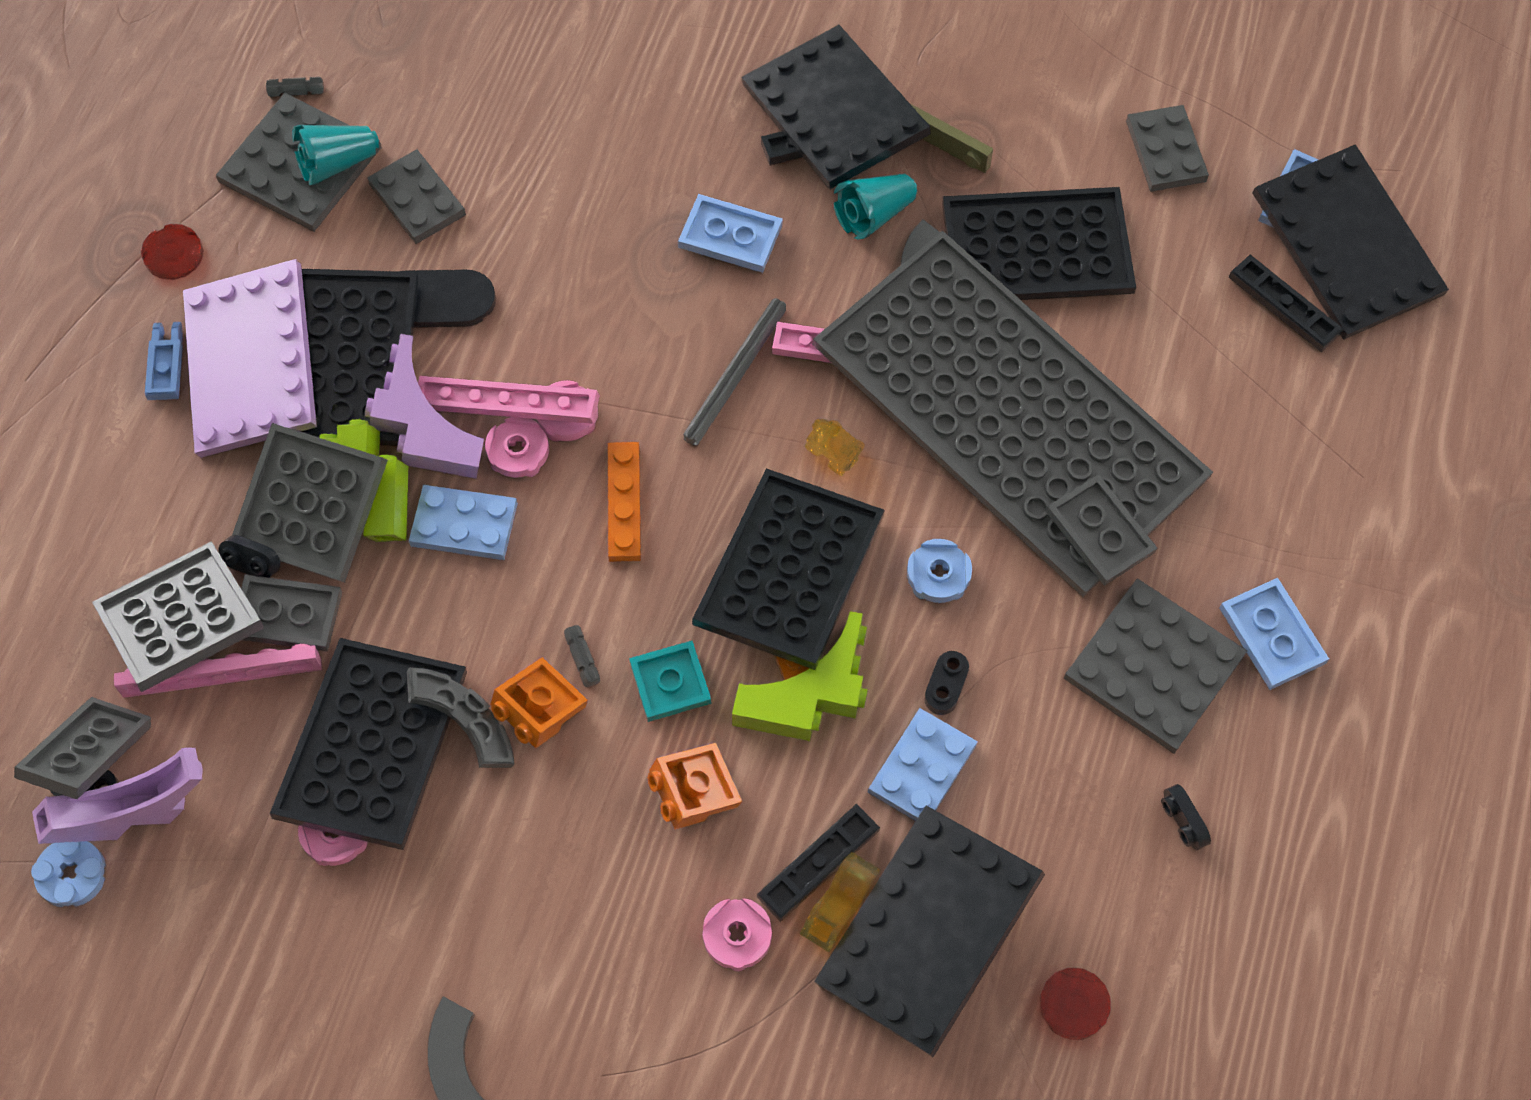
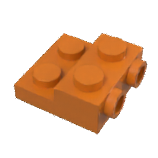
(536, 702)
(693, 785)

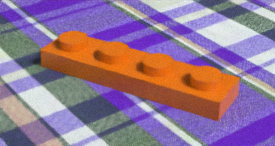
(624, 502)

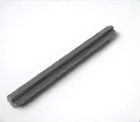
(734, 372)

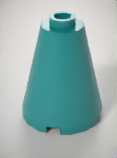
(331, 149)
(872, 202)

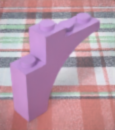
(425, 435)
(111, 810)

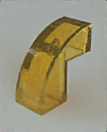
(840, 902)

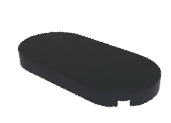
(452, 298)

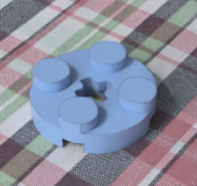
(935, 588)
(67, 892)

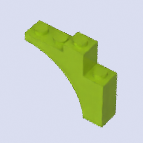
(389, 509)
(796, 704)

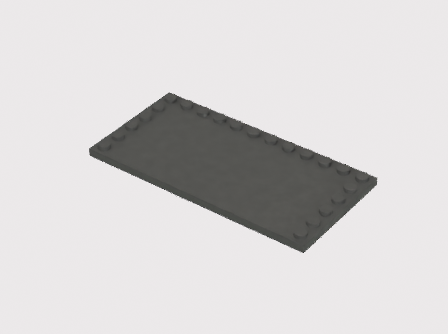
(1005, 401)

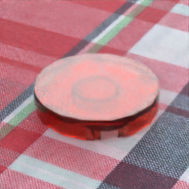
(172, 251)
(1075, 1003)

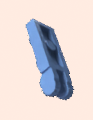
(164, 363)

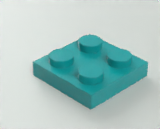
(670, 681)

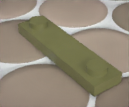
(957, 143)

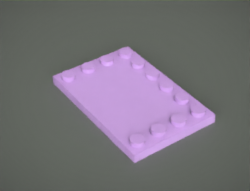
(248, 358)

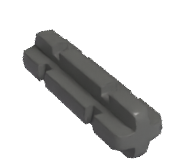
(295, 86)
(582, 656)

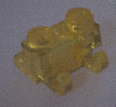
(835, 444)

